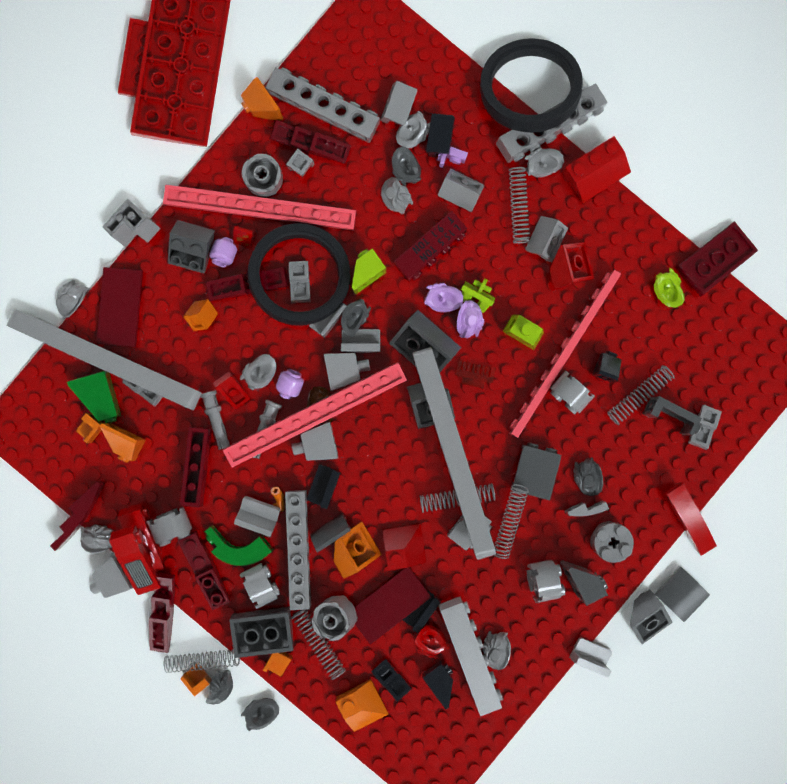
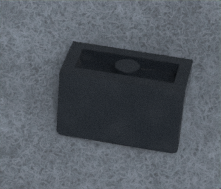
(440, 134)
(323, 486)
(421, 615)

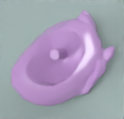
(443, 298)
(469, 319)

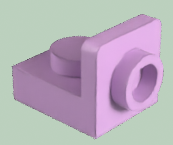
(455, 156)

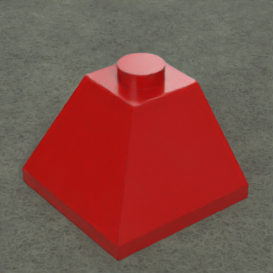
(571, 265)
(404, 547)

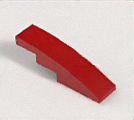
(691, 519)

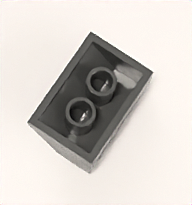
(420, 334)
(586, 584)
(262, 632)

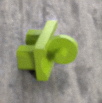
(470, 291)

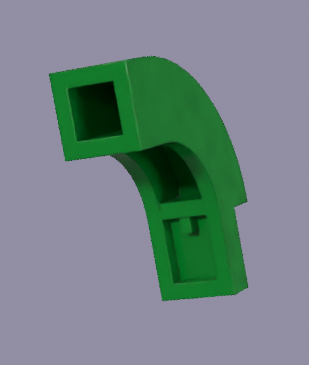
(237, 554)

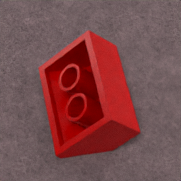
(597, 169)

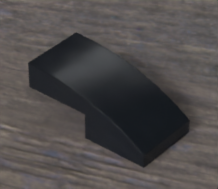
(391, 680)

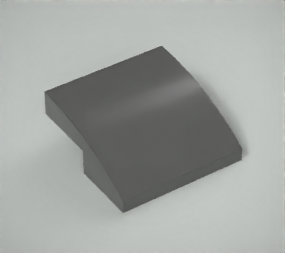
(330, 532)
(682, 594)

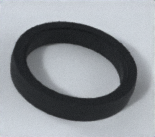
(537, 48)
(311, 233)

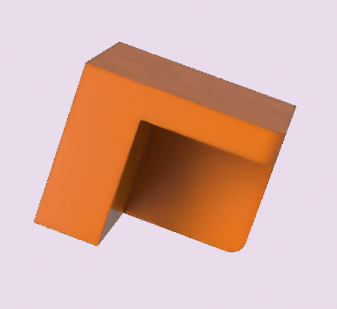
(200, 315)
(89, 428)
(278, 662)
(196, 680)

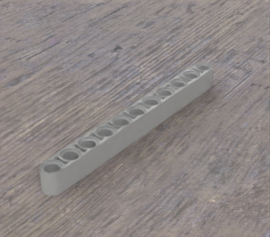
(104, 359)
(454, 453)

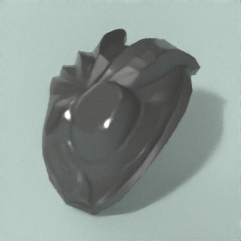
(405, 166)
(354, 316)
(588, 477)
(220, 687)
(260, 713)

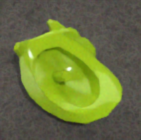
(668, 289)

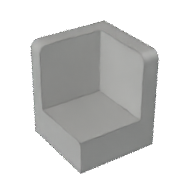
(300, 163)

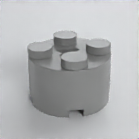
(256, 166)
(572, 392)
(169, 526)
(621, 547)
(545, 581)
(259, 585)
(334, 618)

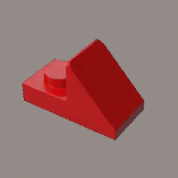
(231, 390)

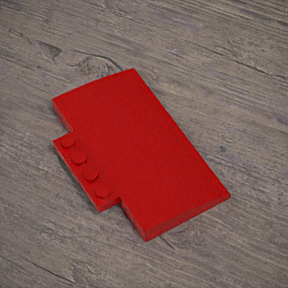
(174, 69)

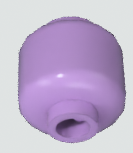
(223, 252)
(289, 383)

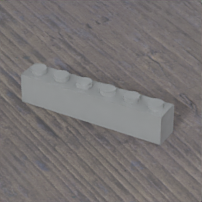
(470, 656)

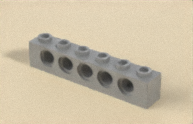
(282, 77)
(511, 150)
(298, 550)

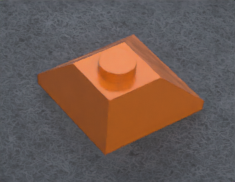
(259, 102)
(122, 442)
(355, 551)
(361, 705)

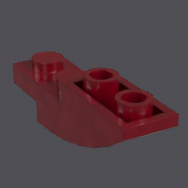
(205, 570)

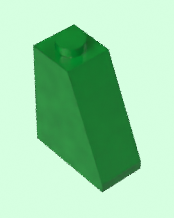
(97, 395)

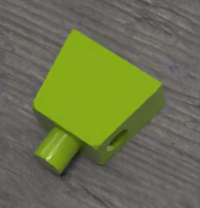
(524, 331)

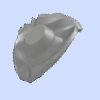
(413, 131)
(544, 162)
(395, 195)
(70, 298)
(259, 372)
(96, 539)
(497, 649)

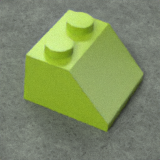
(367, 270)

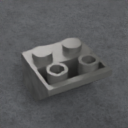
(190, 246)

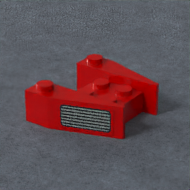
(137, 549)

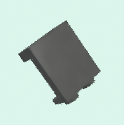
(690, 420)
(537, 470)

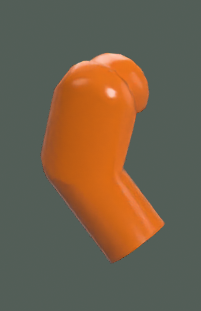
(280, 499)

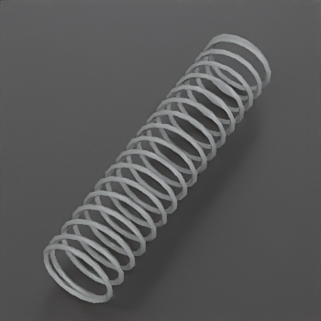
(524, 239)
(667, 376)
(453, 501)
(508, 508)
(196, 660)
(343, 669)

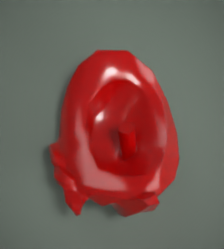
(431, 641)

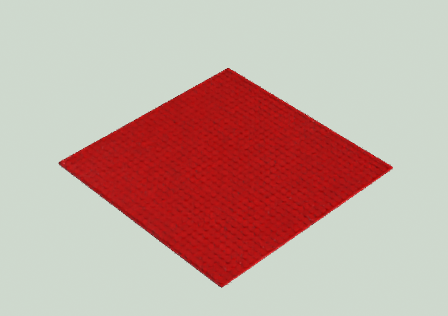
(719, 347)

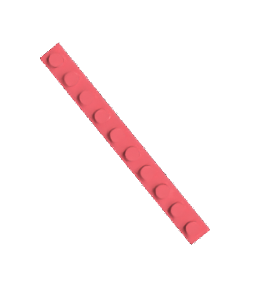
(259, 207)
(568, 346)
(314, 414)

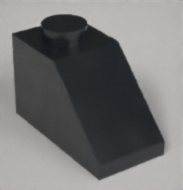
(607, 367)
(440, 682)

